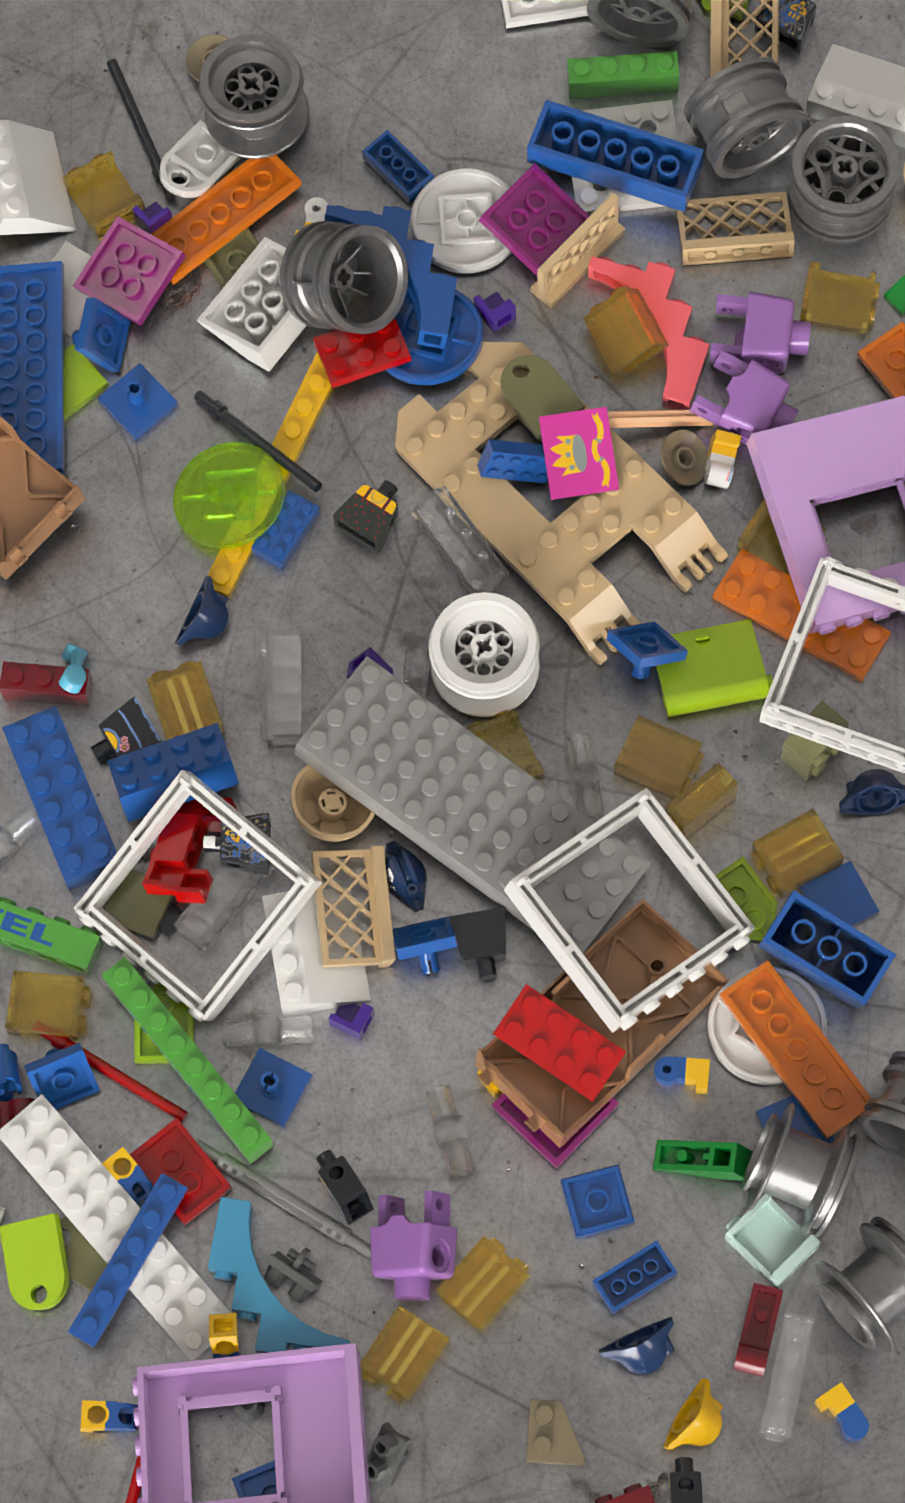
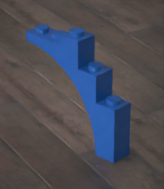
(429, 291)

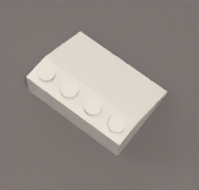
(862, 88)
(31, 182)
(252, 311)
(298, 963)

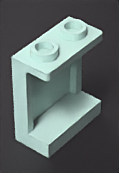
(770, 1241)

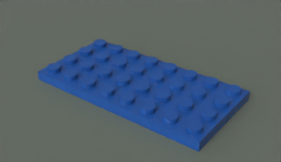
(34, 356)

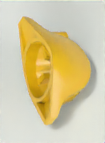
(697, 1420)

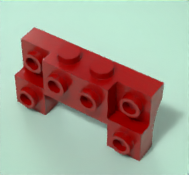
(177, 853)

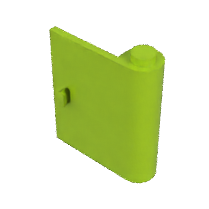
(719, 670)

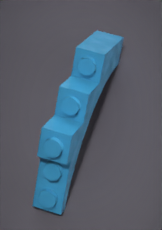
(234, 1257)

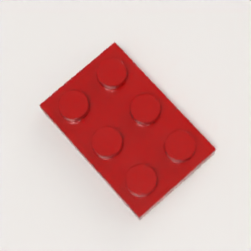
(356, 356)
(182, 1159)

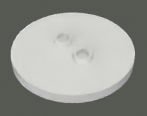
(448, 217)
(735, 1047)

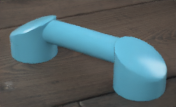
(74, 674)

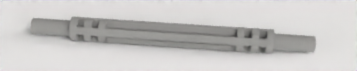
(286, 1199)

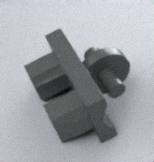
(283, 1266)
(386, 1454)

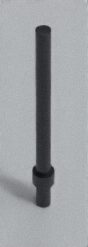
(138, 123)
(220, 412)

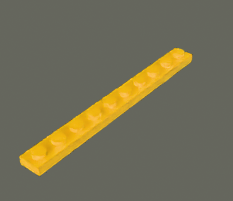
(290, 441)

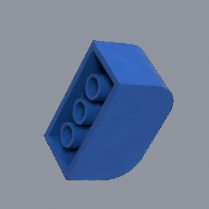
(826, 950)

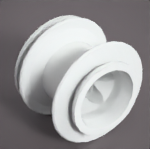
(483, 622)

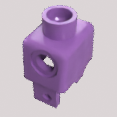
(768, 330)
(753, 402)
(413, 1251)

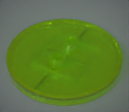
(229, 495)

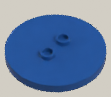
(439, 365)

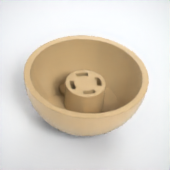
(314, 798)

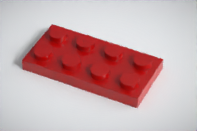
(559, 1042)

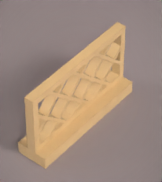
(721, 38)
(737, 245)
(572, 258)
(377, 912)

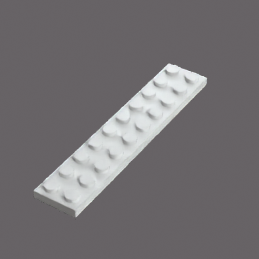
(103, 1216)

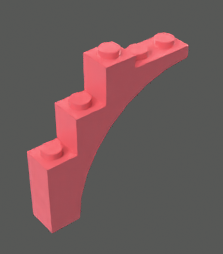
(684, 355)

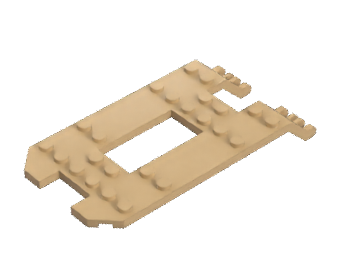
(557, 554)

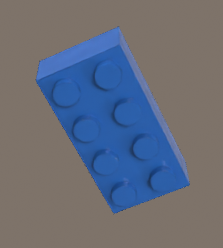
(397, 166)
(513, 461)
(287, 531)
(634, 1277)

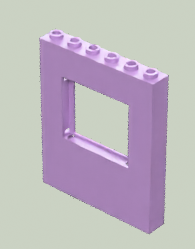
(825, 463)
(315, 1422)

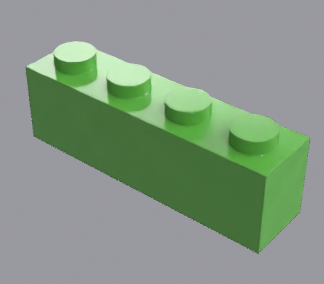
(623, 75)

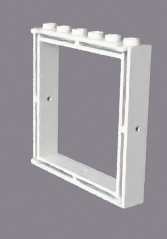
(860, 583)
(691, 866)
(135, 951)

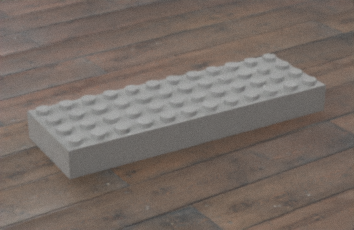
(464, 800)

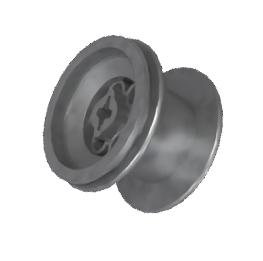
(246, 74)
(800, 1169)
(870, 1289)

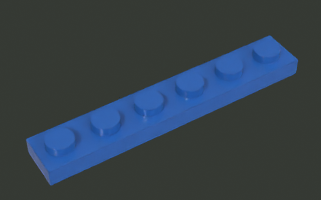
(128, 1260)

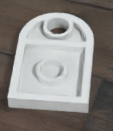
(197, 161)

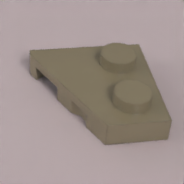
(551, 1435)

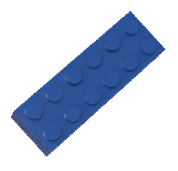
(615, 155)
(61, 796)

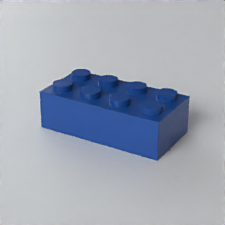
(148, 772)

